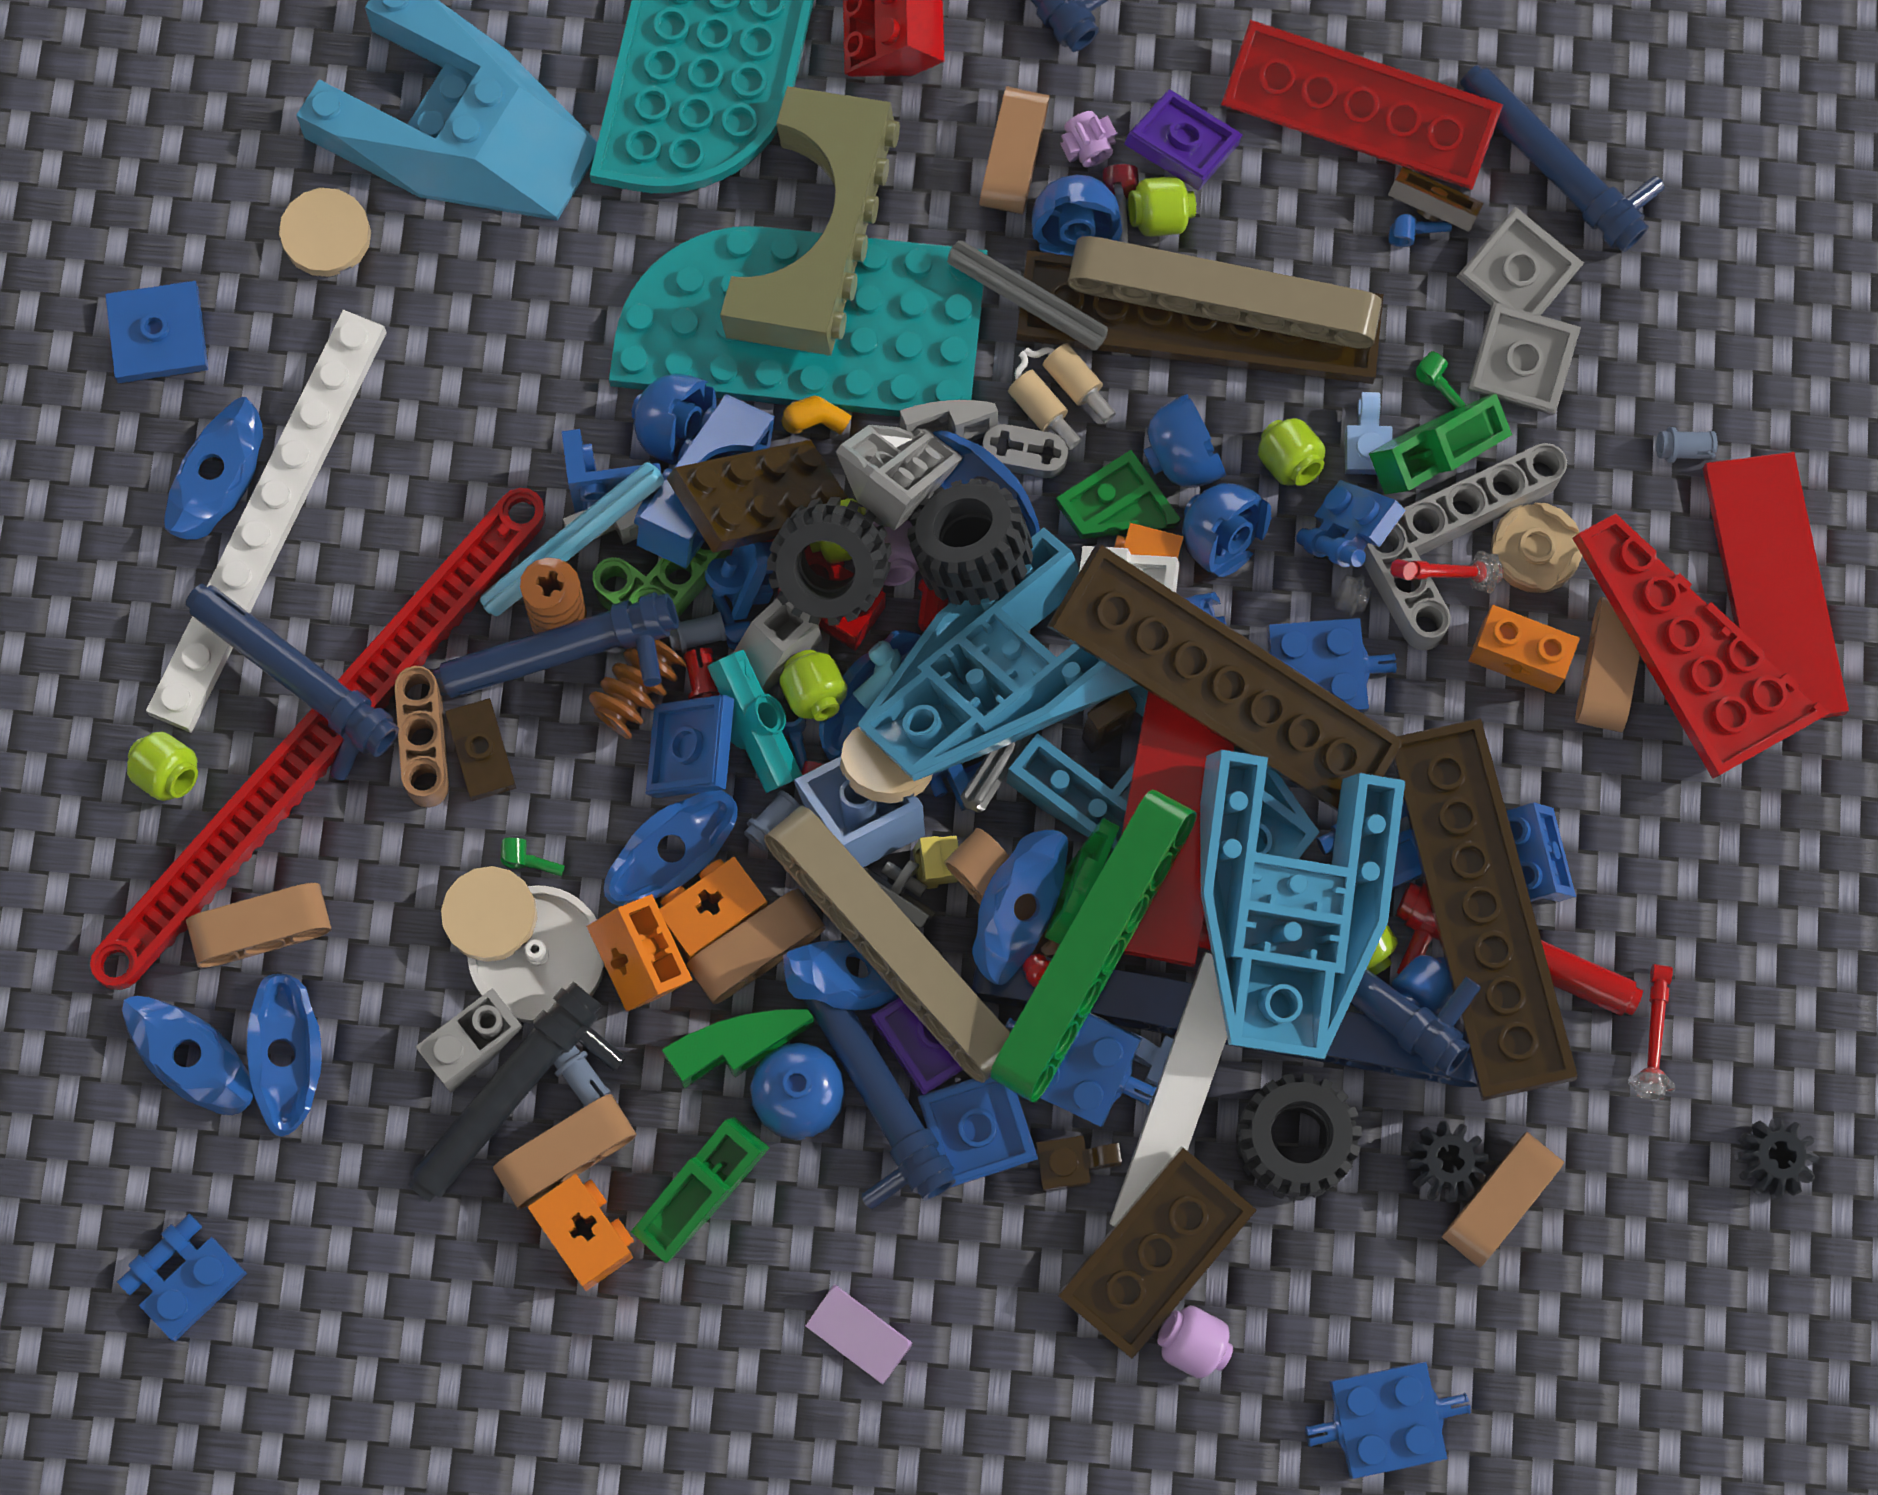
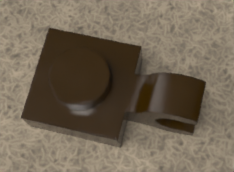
(1067, 1163)

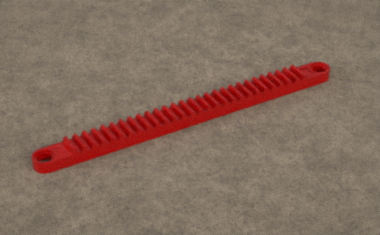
(313, 745)

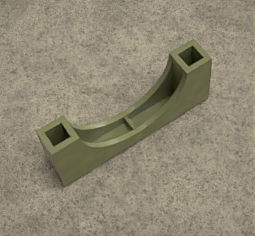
(806, 300)

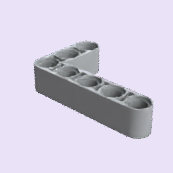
(1449, 525)

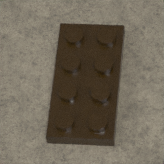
(752, 493)
(1156, 1252)

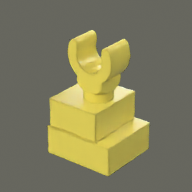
(930, 855)

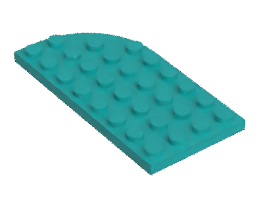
(697, 90)
(902, 345)

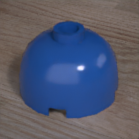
(1074, 209)
(670, 414)
(1182, 445)
(1223, 525)
(797, 1091)

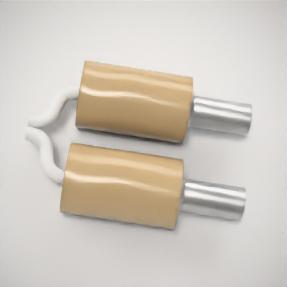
(1073, 378)

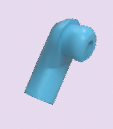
(887, 662)

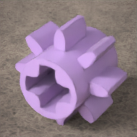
(1088, 139)

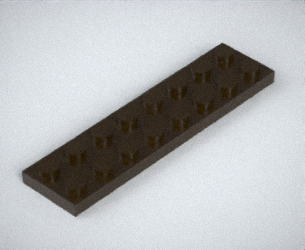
(1187, 337)
(1220, 677)
(1483, 910)

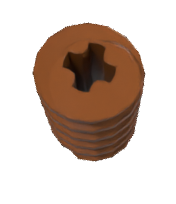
(552, 594)
(628, 692)

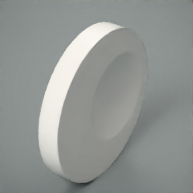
(550, 960)

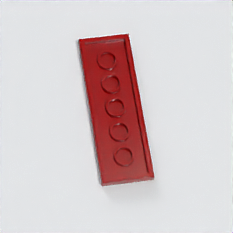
(1361, 104)
(1775, 571)
(1172, 762)

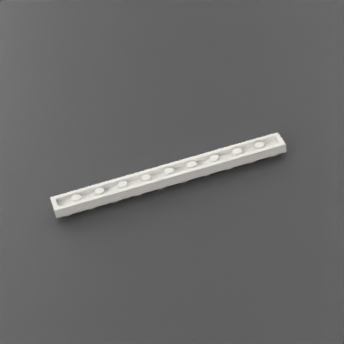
(270, 513)

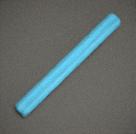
(577, 533)

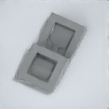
(962, 417)

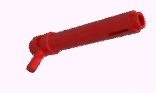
(1566, 969)

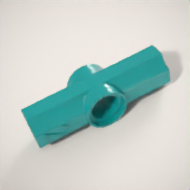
(756, 721)

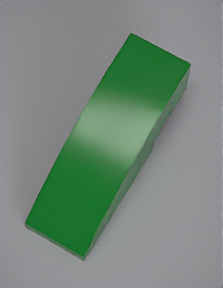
(1440, 445)
(736, 1041)
(700, 1189)

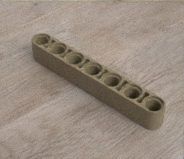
(1225, 292)
(888, 941)

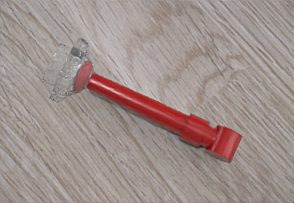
(1484, 571)
(1652, 1082)

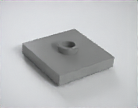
(1520, 266)
(1524, 358)

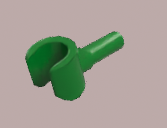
(1430, 374)
(514, 857)

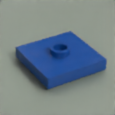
(156, 332)
(690, 746)
(978, 1128)

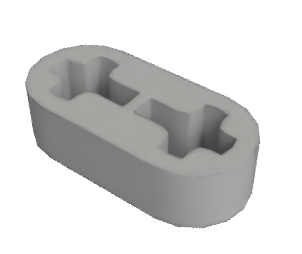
(1031, 441)

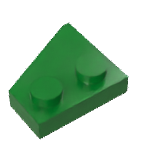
(1114, 499)
(1080, 878)

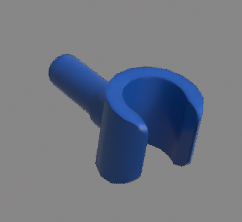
(1405, 227)
(733, 630)
(794, 731)

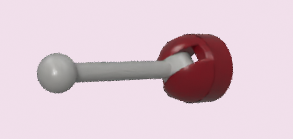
(1120, 181)

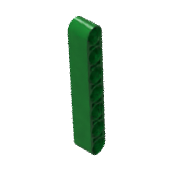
(1093, 945)

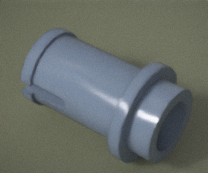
(1686, 445)
(697, 632)
(773, 814)
(580, 1076)

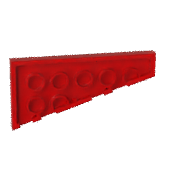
(1701, 660)

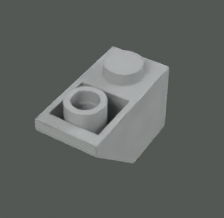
(774, 639)
(469, 1040)

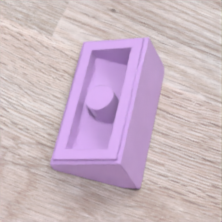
(858, 1334)

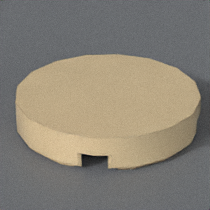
(325, 232)
(1536, 547)
(874, 773)
(489, 913)

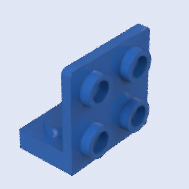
(584, 480)
(1541, 852)

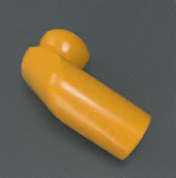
(814, 411)

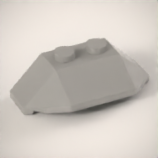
(895, 470)

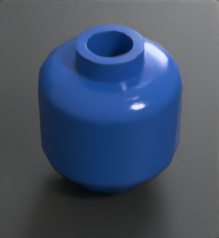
(1425, 983)

